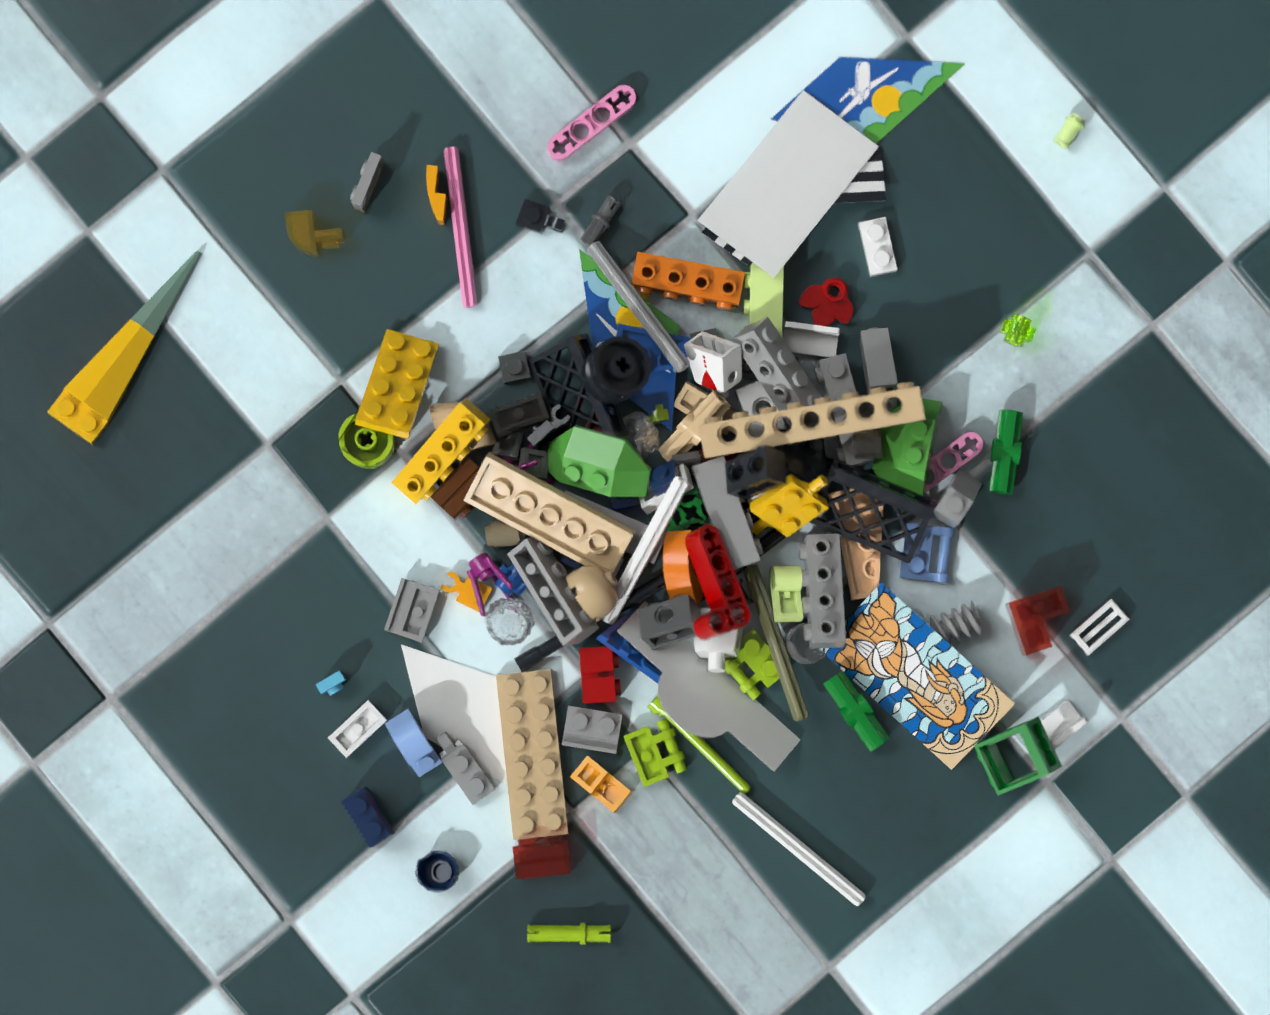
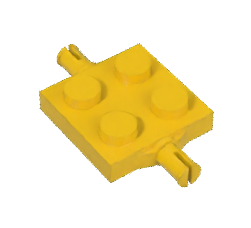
(789, 505)

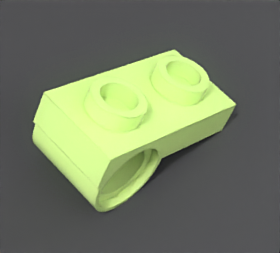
(786, 593)

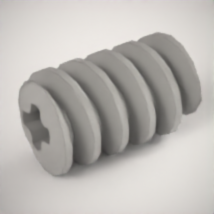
(957, 623)

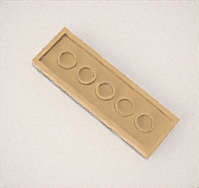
(548, 514)
(532, 754)

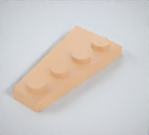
(860, 561)

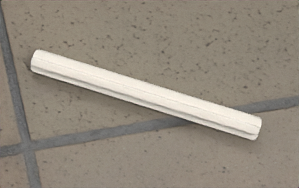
(647, 545)
(799, 849)

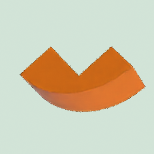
(679, 568)

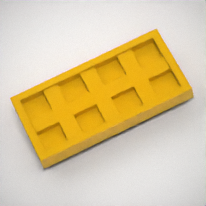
(397, 384)

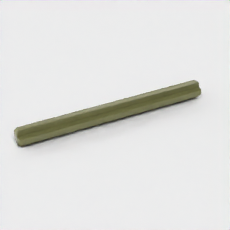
(776, 643)

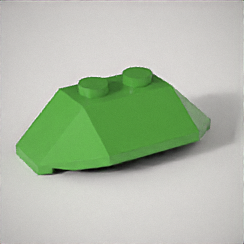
(909, 449)
(598, 463)

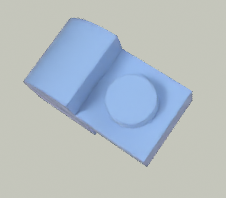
(413, 743)

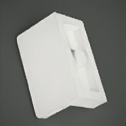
(811, 339)
(1062, 723)

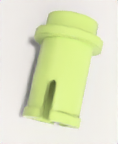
(1069, 130)

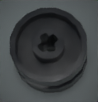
(616, 370)

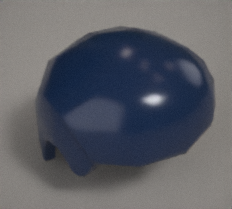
(437, 871)

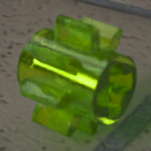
(1017, 330)

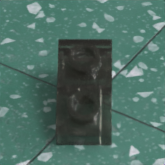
(867, 443)

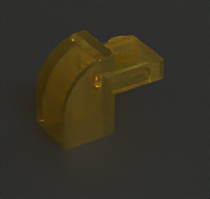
(305, 237)

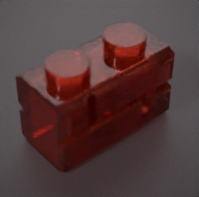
(542, 858)

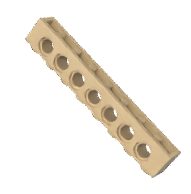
(715, 445)

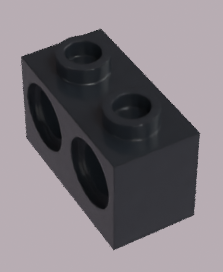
(755, 472)

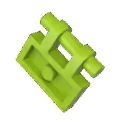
(759, 658)
(647, 756)

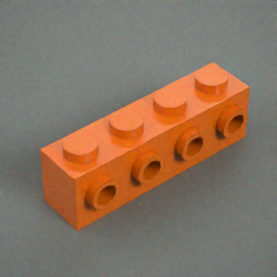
(688, 280)

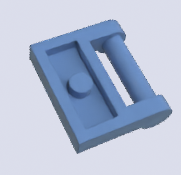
(919, 565)

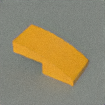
(437, 200)
(601, 784)

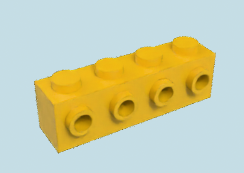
(441, 451)

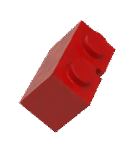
(597, 675)

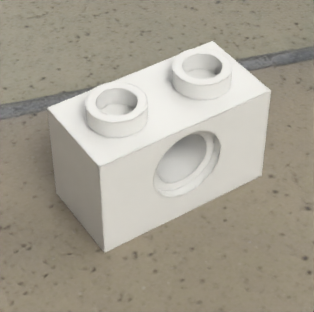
(748, 398)

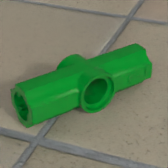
(1005, 451)
(856, 711)

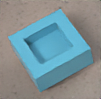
(332, 683)

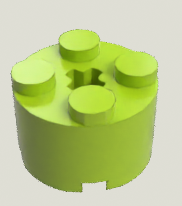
(371, 455)

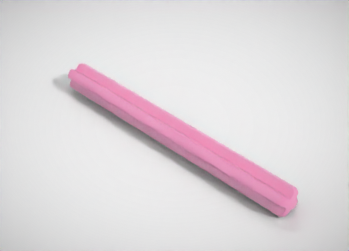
(460, 227)

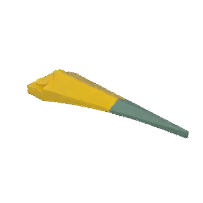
(98, 388)

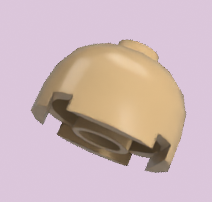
(594, 590)

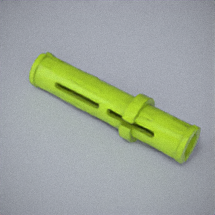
(569, 933)

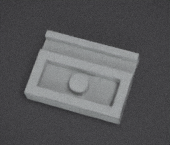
(370, 173)
(412, 610)
(592, 729)

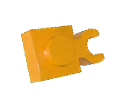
(466, 592)

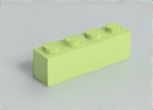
(764, 296)

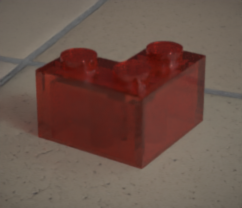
(1028, 618)

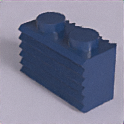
(368, 817)

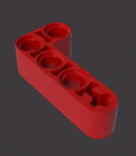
(718, 583)

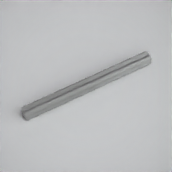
(638, 306)

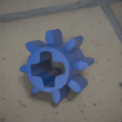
(514, 577)

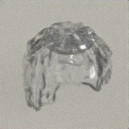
(642, 433)
(509, 621)

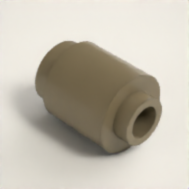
(502, 535)

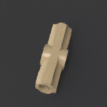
(688, 429)

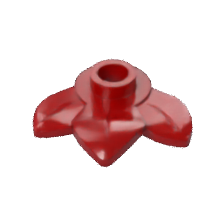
(827, 307)

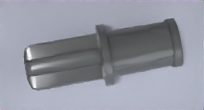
(600, 221)

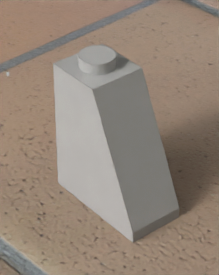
(878, 362)
(956, 499)

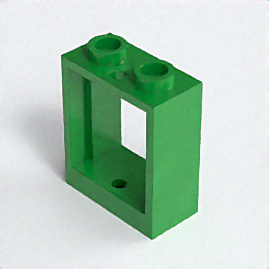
(1038, 746)

